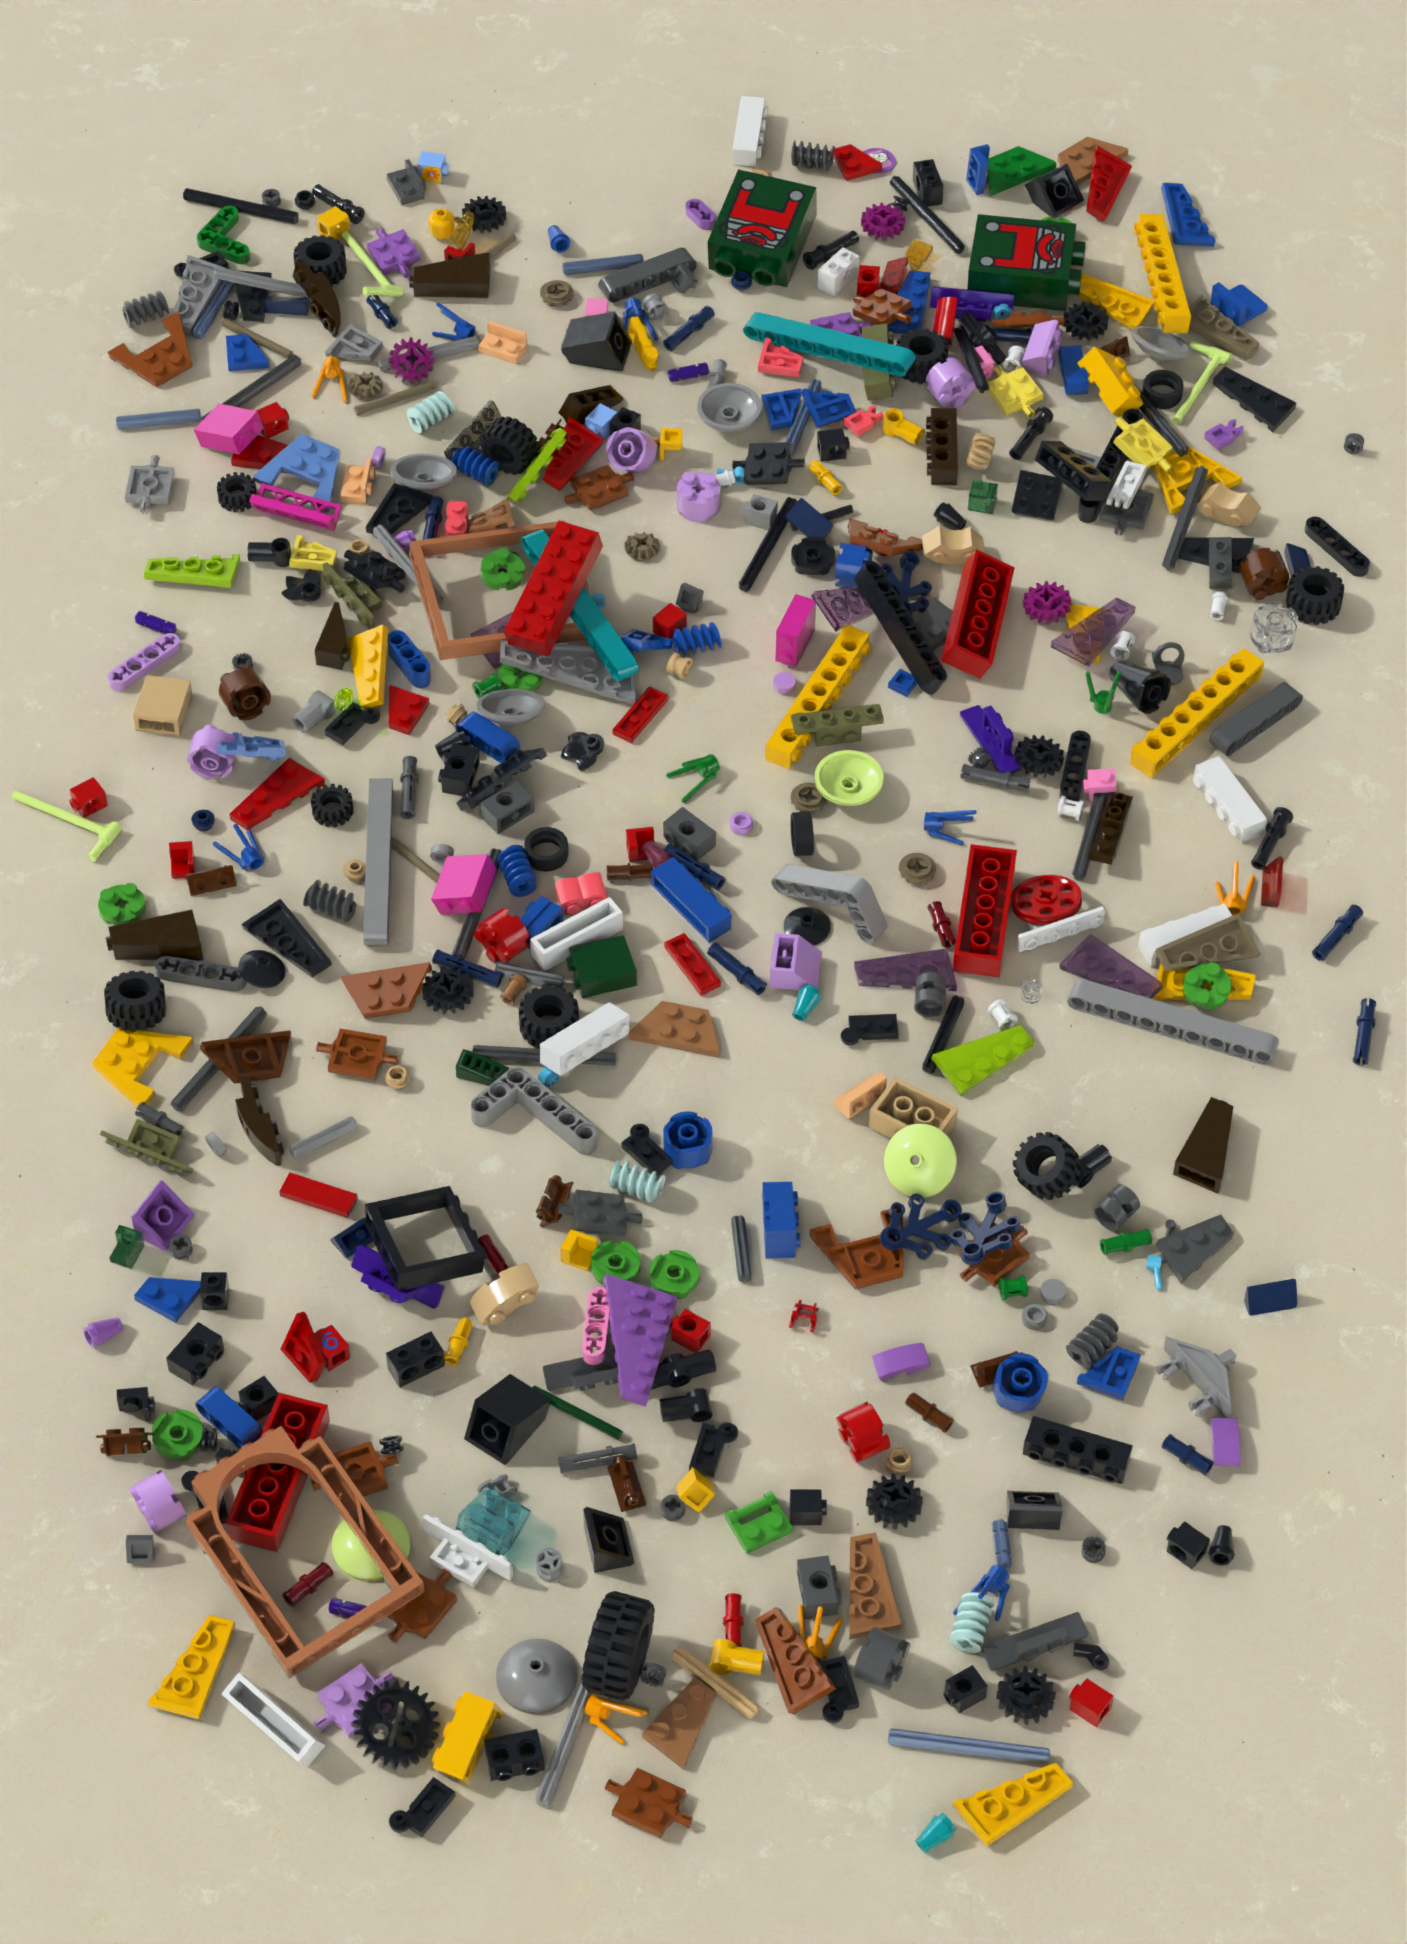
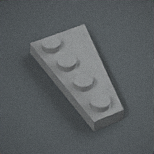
(195, 291)

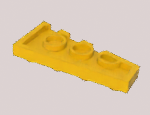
(1119, 303)
(369, 665)
(195, 1671)
(1008, 1805)

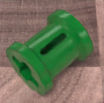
(486, 686)
(1013, 1287)

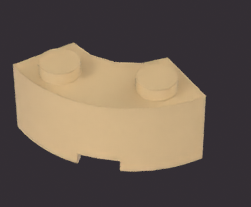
(1228, 506)
(951, 546)
(513, 1289)

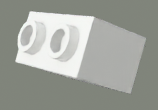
(838, 272)

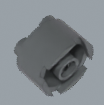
(881, 1658)

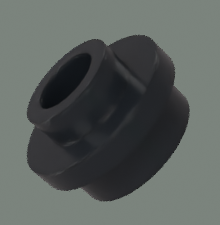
(304, 199)

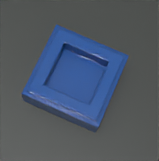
(902, 683)

